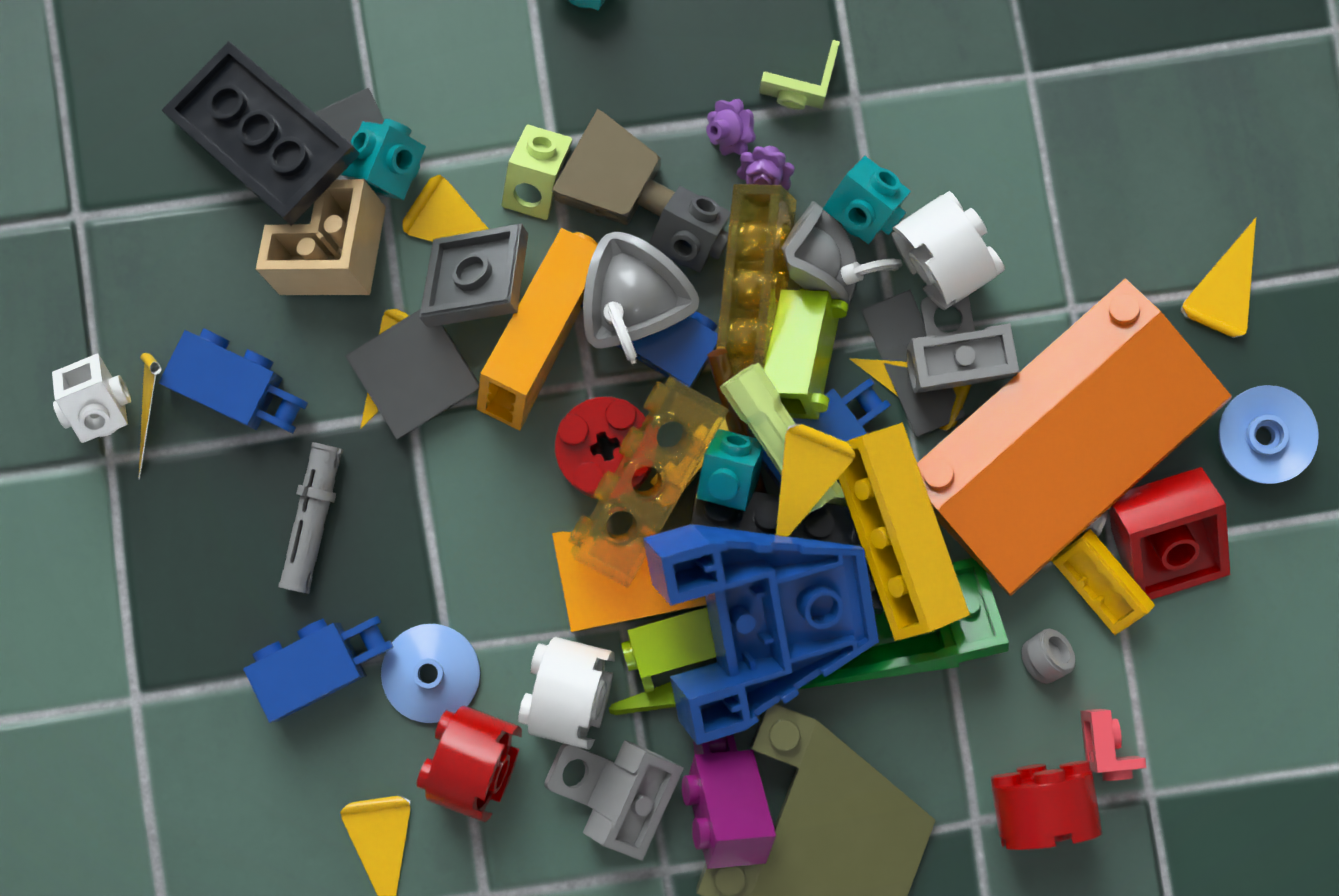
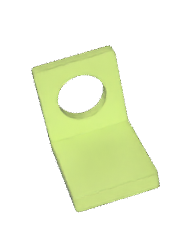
(797, 93)
(538, 163)

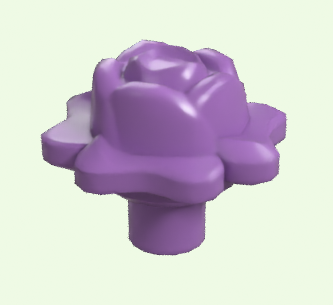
(731, 127)
(765, 167)

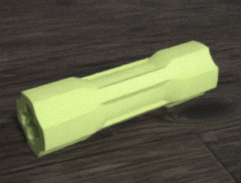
(760, 407)

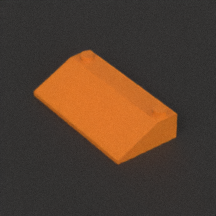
(1069, 436)

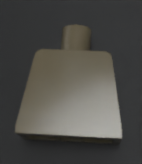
(611, 174)

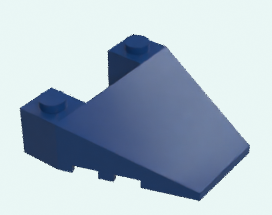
(775, 616)

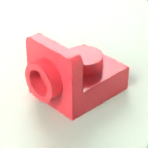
(1101, 739)

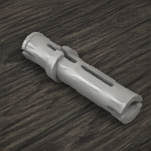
(310, 517)

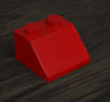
(1172, 533)

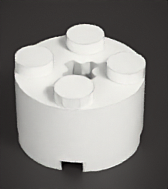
(947, 250)
(568, 692)

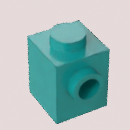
(730, 470)

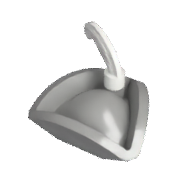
(823, 257)
(632, 293)

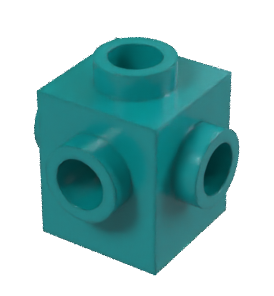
(386, 158)
(868, 201)

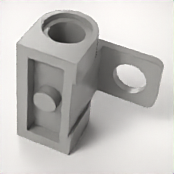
(959, 356)
(624, 794)

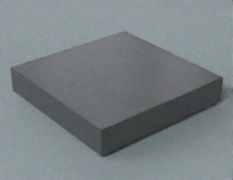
(474, 275)
(412, 373)

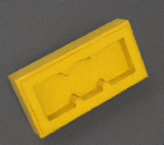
(1103, 582)

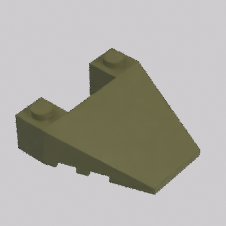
(838, 826)

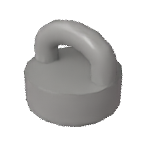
(1048, 656)

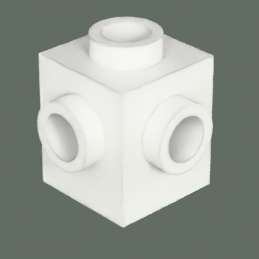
(90, 398)

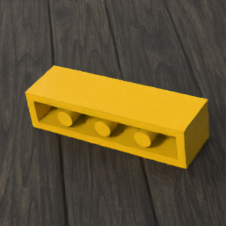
(901, 534)

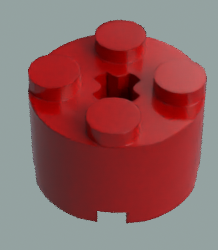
(580, 434)
(470, 762)
(1046, 805)

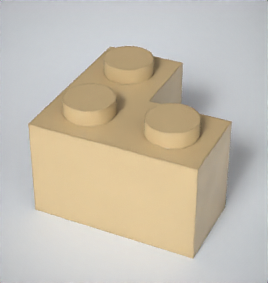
(332, 252)

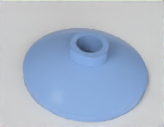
(1291, 430)
(456, 668)

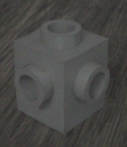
(691, 229)

